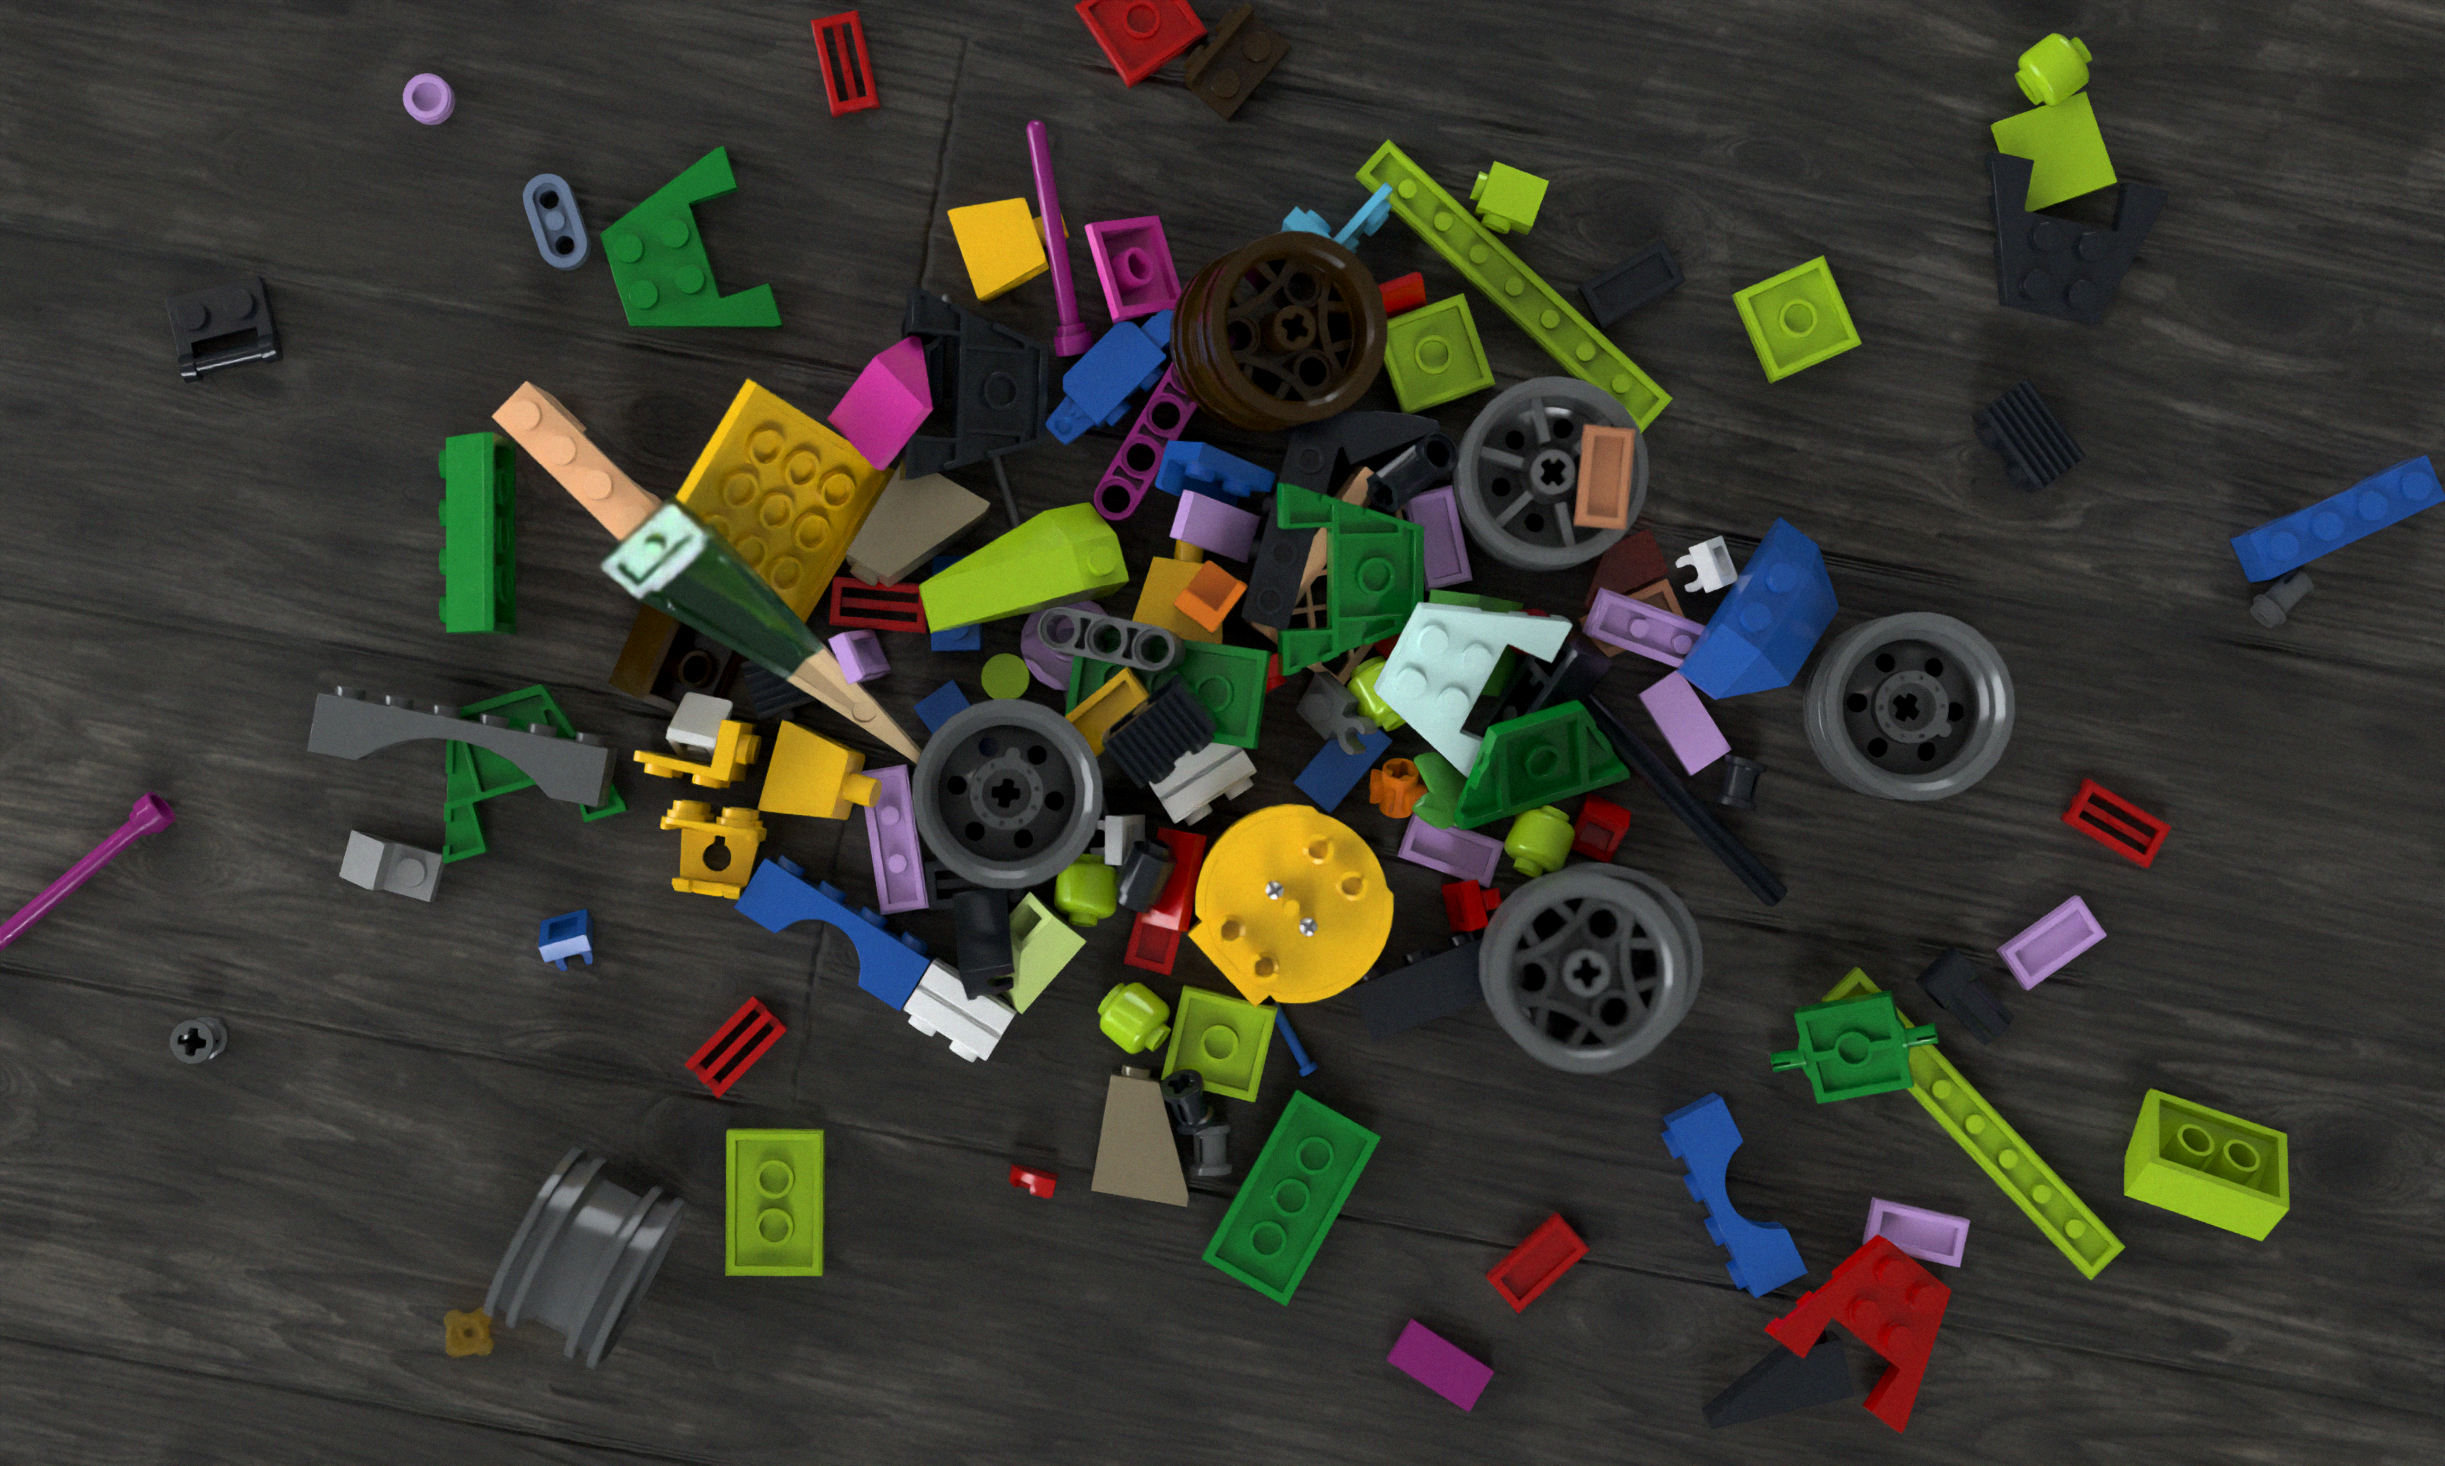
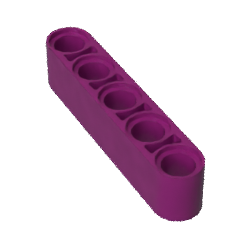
(1147, 434)

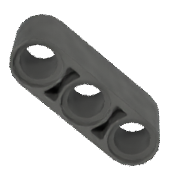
(1089, 635)

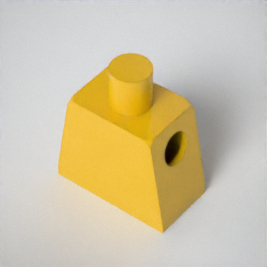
(1000, 245)
(1163, 586)
(815, 776)

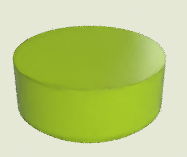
(1005, 677)

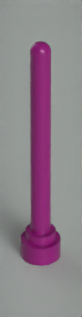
(1072, 332)
(148, 816)

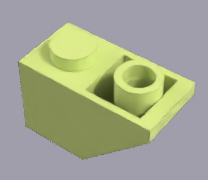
(1040, 949)

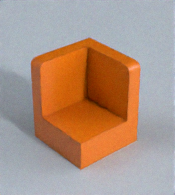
(1210, 596)

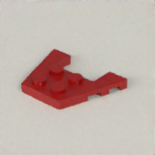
(1888, 1307)

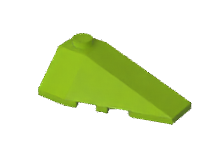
(1040, 565)

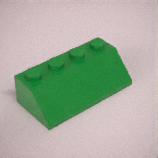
(479, 534)

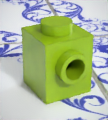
(1508, 198)

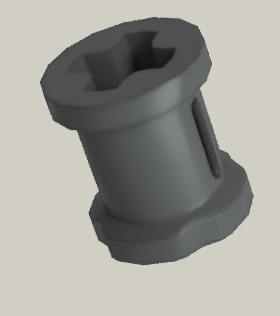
(190, 1050)
(1211, 1151)

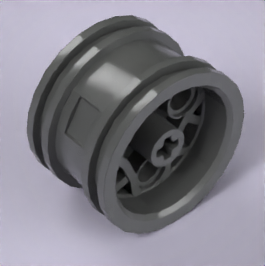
(1560, 951)

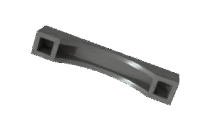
(562, 767)

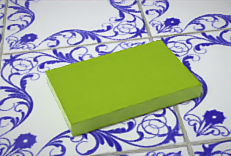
(775, 1202)

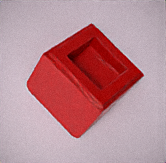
(1403, 294)
(1599, 828)

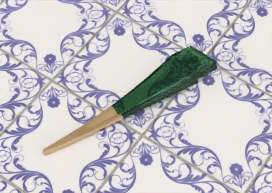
(706, 583)

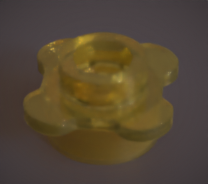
(458, 1343)

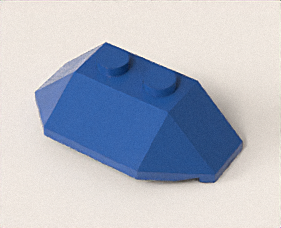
(1765, 619)

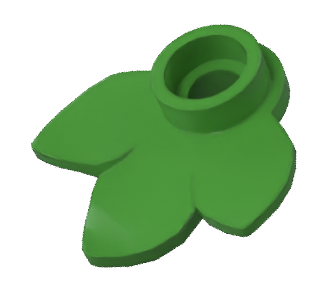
(1444, 787)

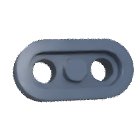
(556, 224)

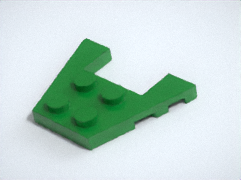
(665, 265)
(1371, 576)
(482, 774)

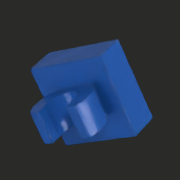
(567, 936)

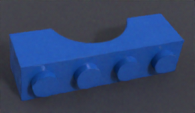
(2338, 519)
(888, 963)
(1706, 1141)

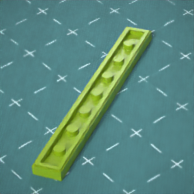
(1511, 284)
(1999, 1149)

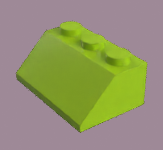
(2208, 1165)

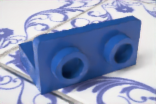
(1210, 473)

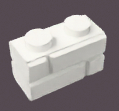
(1202, 779)
(943, 1007)

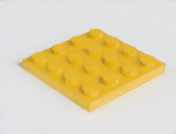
(783, 494)

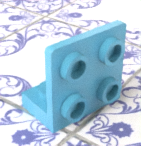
(1367, 220)

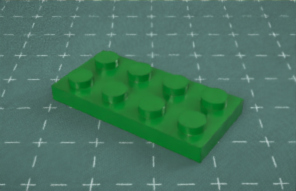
(1223, 676)
(1291, 1197)

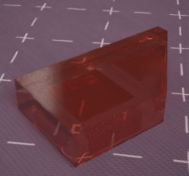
(1627, 566)

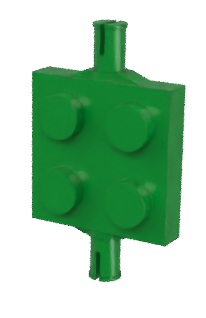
(1854, 1047)

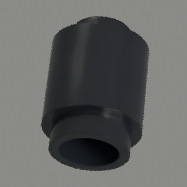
(1145, 874)

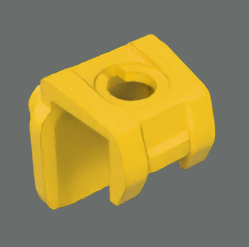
(699, 830)

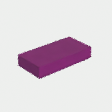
(1440, 1364)

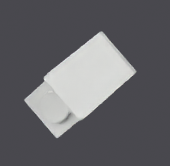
(697, 726)

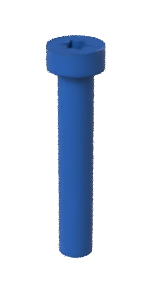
(1294, 1043)

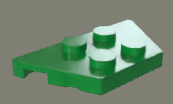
(1536, 764)

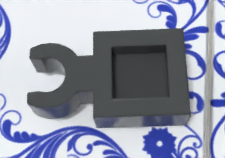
(1330, 711)

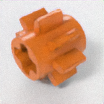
(1396, 787)

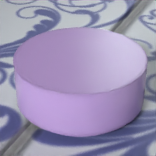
(429, 99)

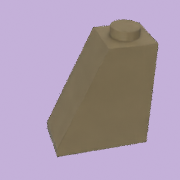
(912, 526)
(1138, 1142)

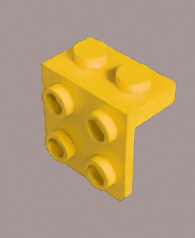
(733, 752)

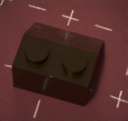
(671, 658)

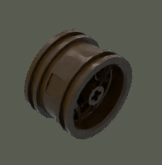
(1332, 329)

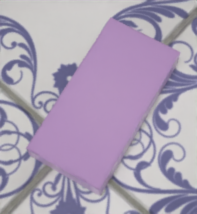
(1214, 526)
(1444, 543)
(860, 656)
(1684, 722)
(1451, 850)
(2051, 942)
(1918, 1231)

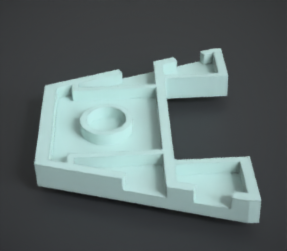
(1446, 663)

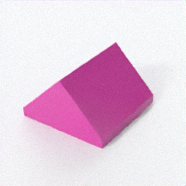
(1134, 267)
(886, 403)

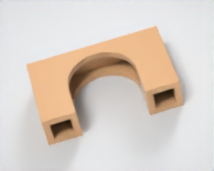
(571, 458)

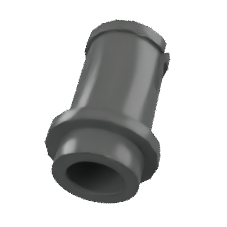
(2280, 598)

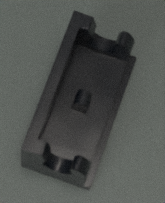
(983, 941)

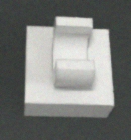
(1712, 564)
(1119, 836)

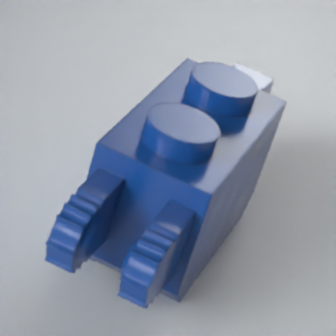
(1110, 376)

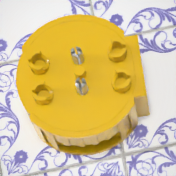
(1291, 905)

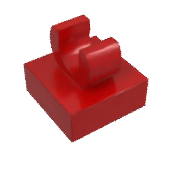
(1468, 904)

